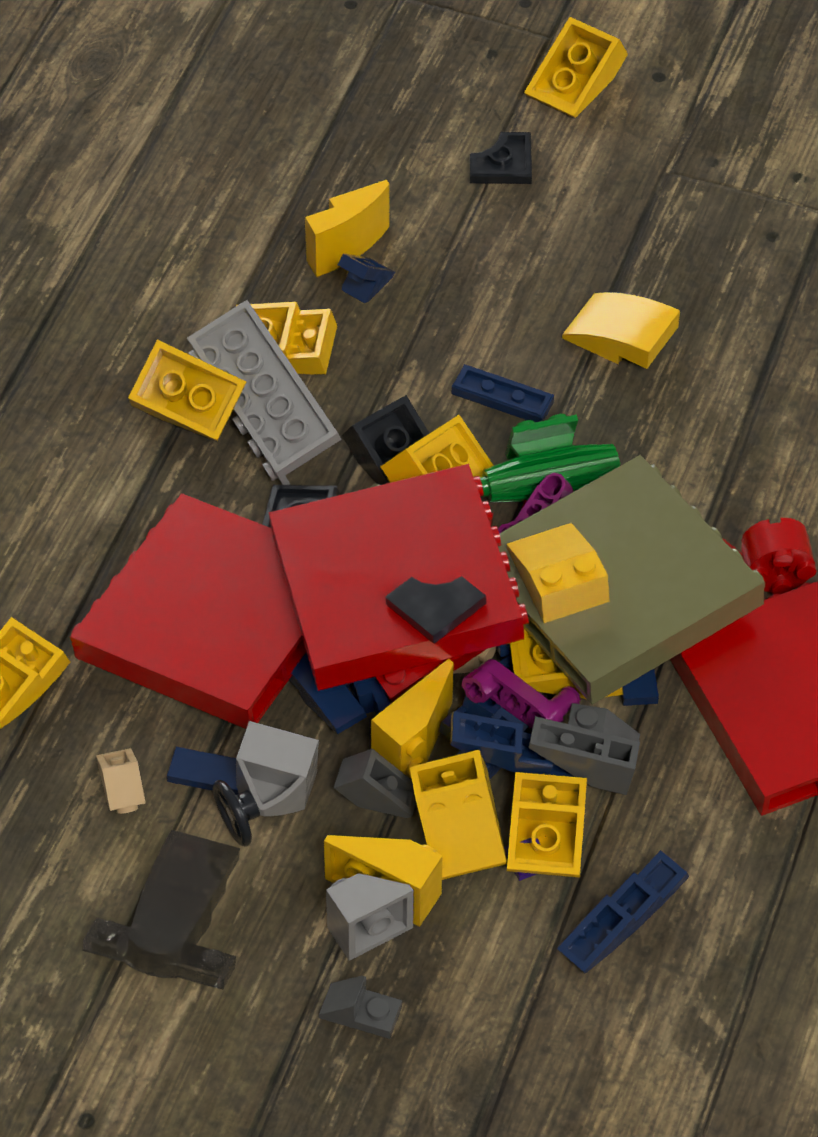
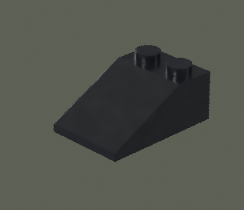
(384, 436)

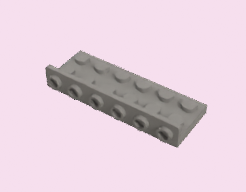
(275, 402)

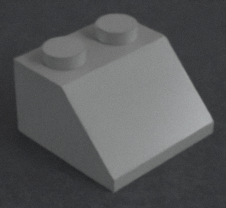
(367, 912)

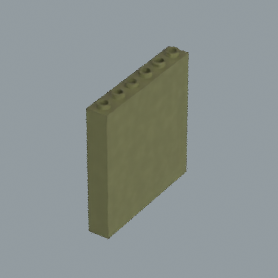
(665, 573)

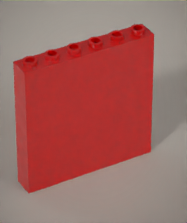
(366, 543)
(199, 615)
(762, 696)

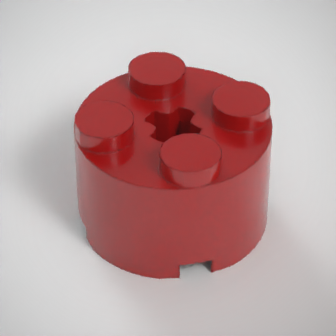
(779, 554)

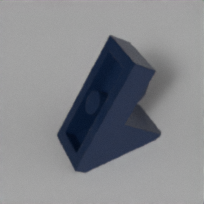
(364, 276)

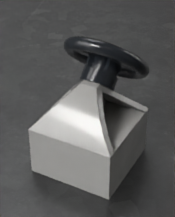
(271, 776)

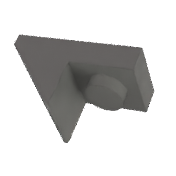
(361, 1009)

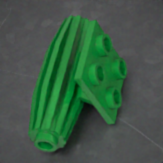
(543, 450)

